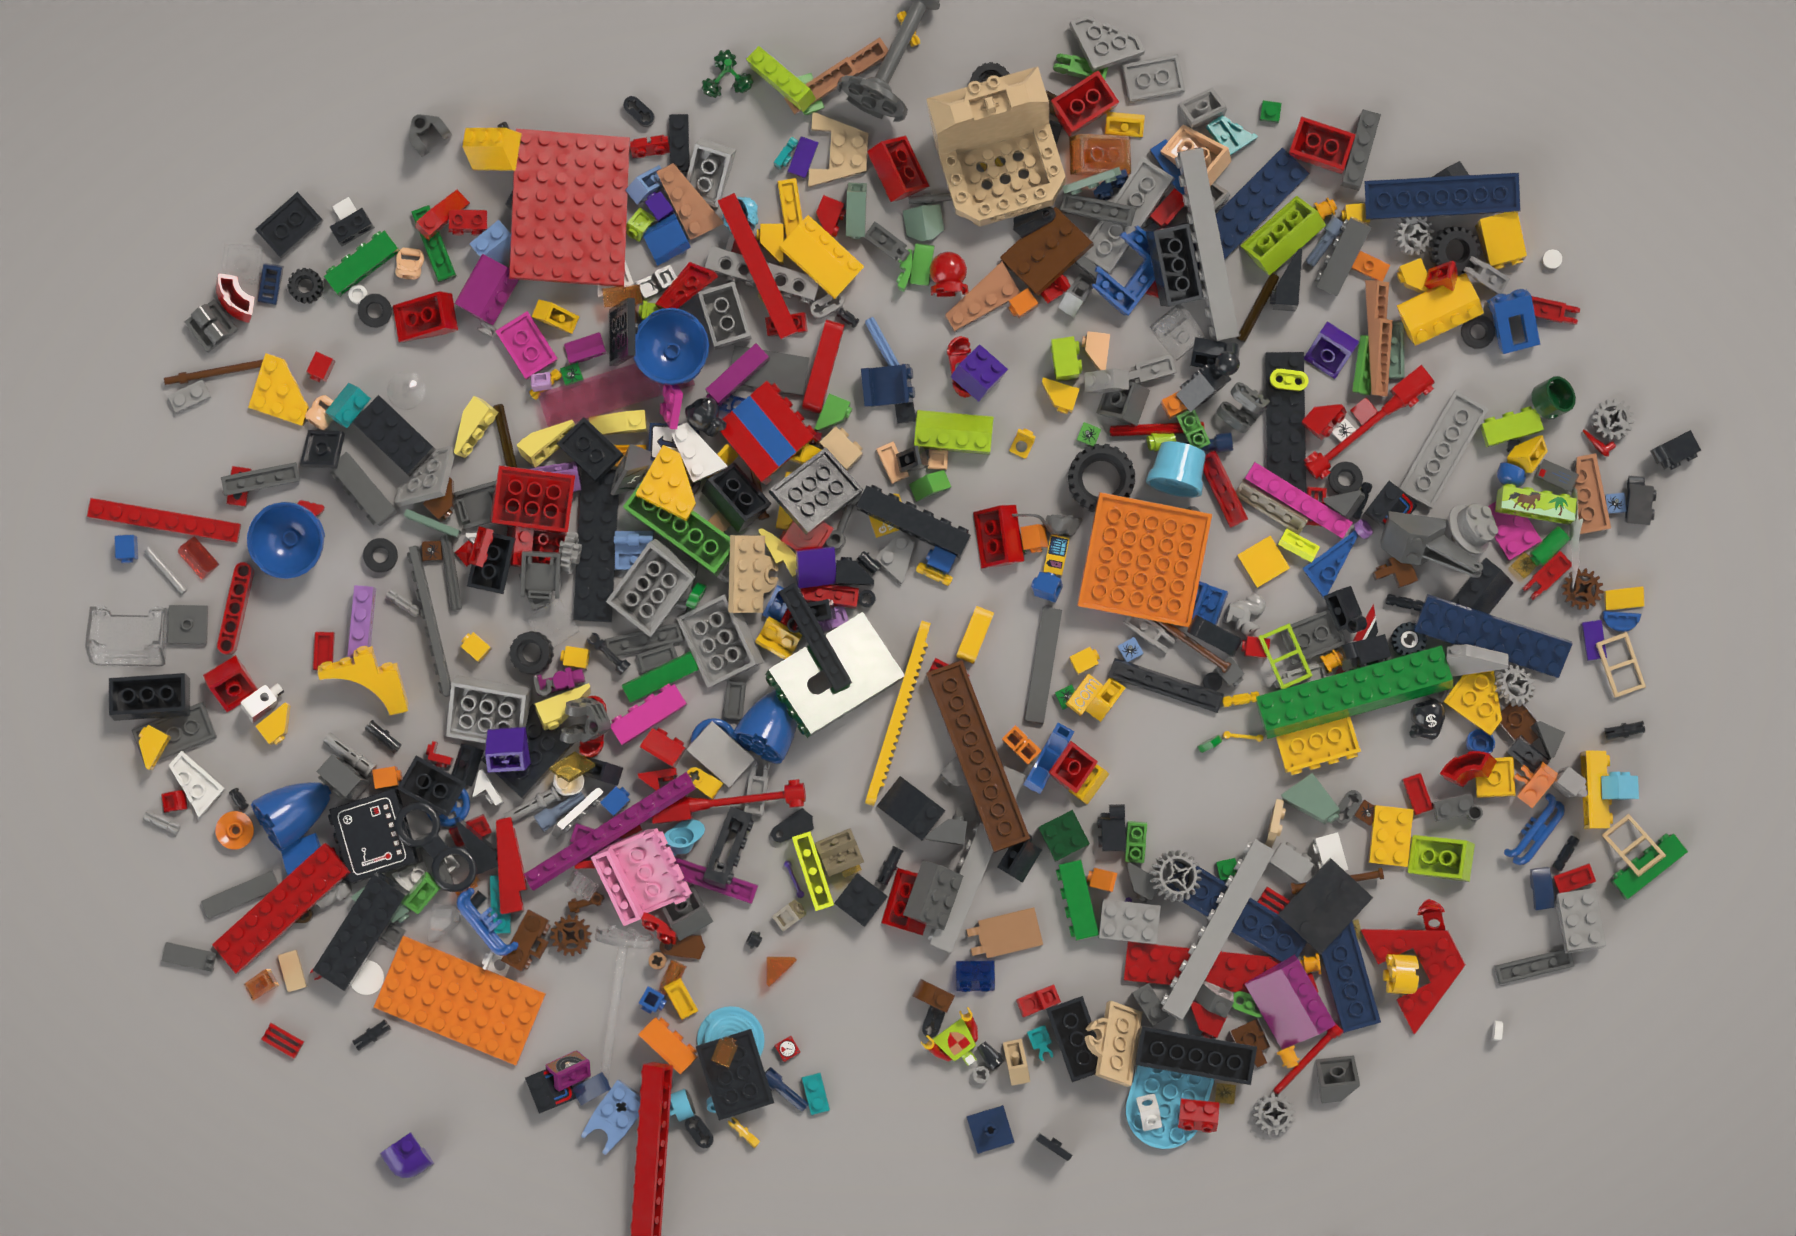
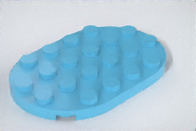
(1168, 1089)

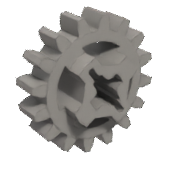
(1418, 240)
(1621, 423)
(570, 552)
(1515, 685)
(1275, 1122)

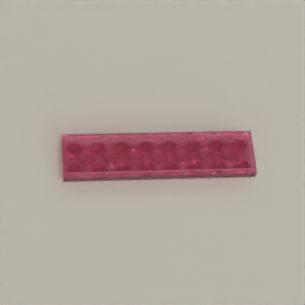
(600, 395)

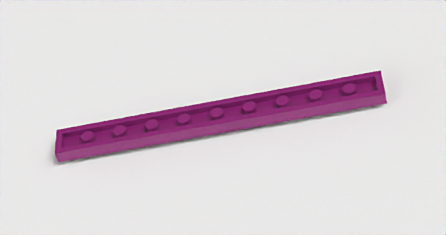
(609, 831)
(692, 872)

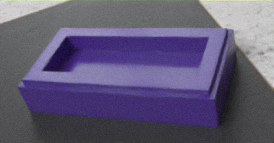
(803, 157)
(1592, 634)

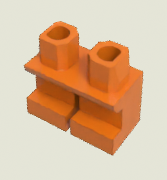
(1021, 745)

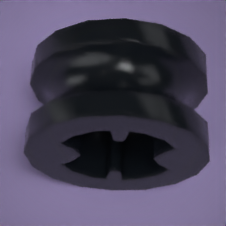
(873, 598)

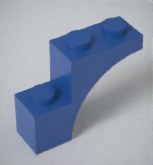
(1051, 752)

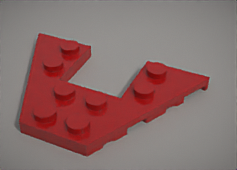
(1436, 954)

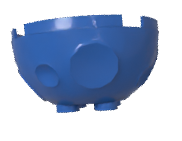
(671, 346)
(285, 540)

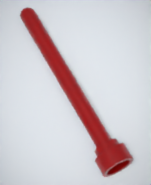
(1332, 1033)

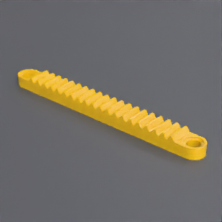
(899, 710)

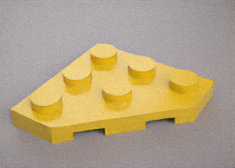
(278, 392)
(668, 485)
(1477, 700)

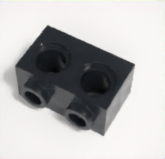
(352, 227)

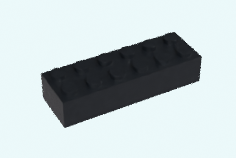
(913, 521)
(361, 931)
(1195, 1055)

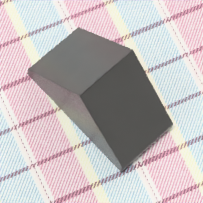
(1346, 503)
(1550, 738)

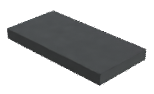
(784, 369)
(184, 730)

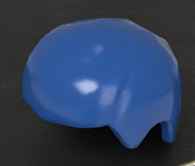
(1511, 474)
(1480, 741)

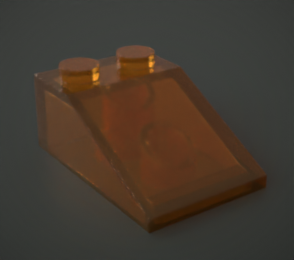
(1099, 153)

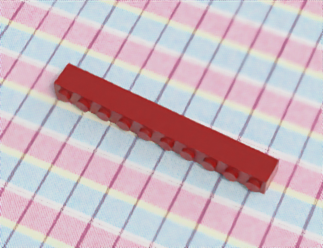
(651, 1149)

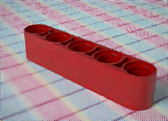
(823, 366)
(232, 599)

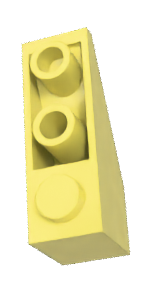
(474, 422)

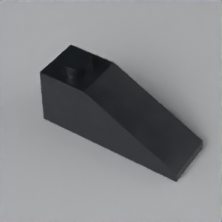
(478, 846)

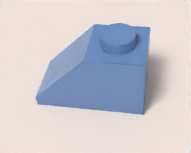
(644, 185)

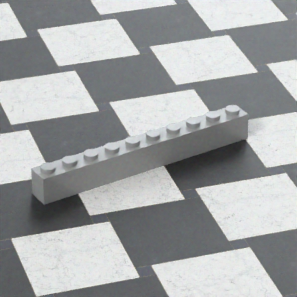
(1207, 243)
(973, 870)
(1217, 930)

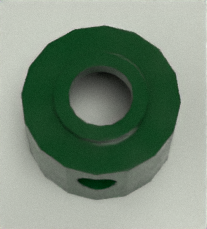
(1553, 398)

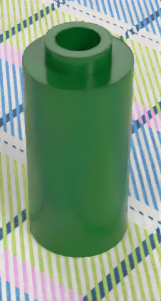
(1549, 546)

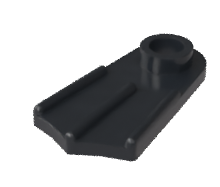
(1032, 221)
(794, 825)

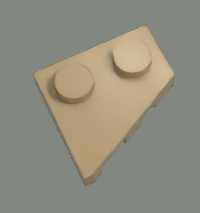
(1274, 827)

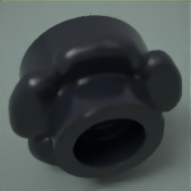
(754, 939)

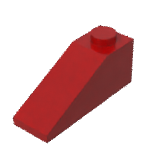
(438, 216)

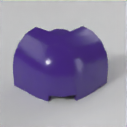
(407, 1157)

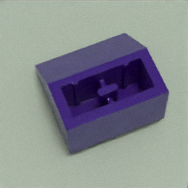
(507, 749)

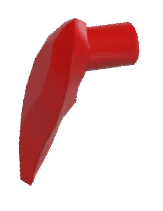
(1603, 449)

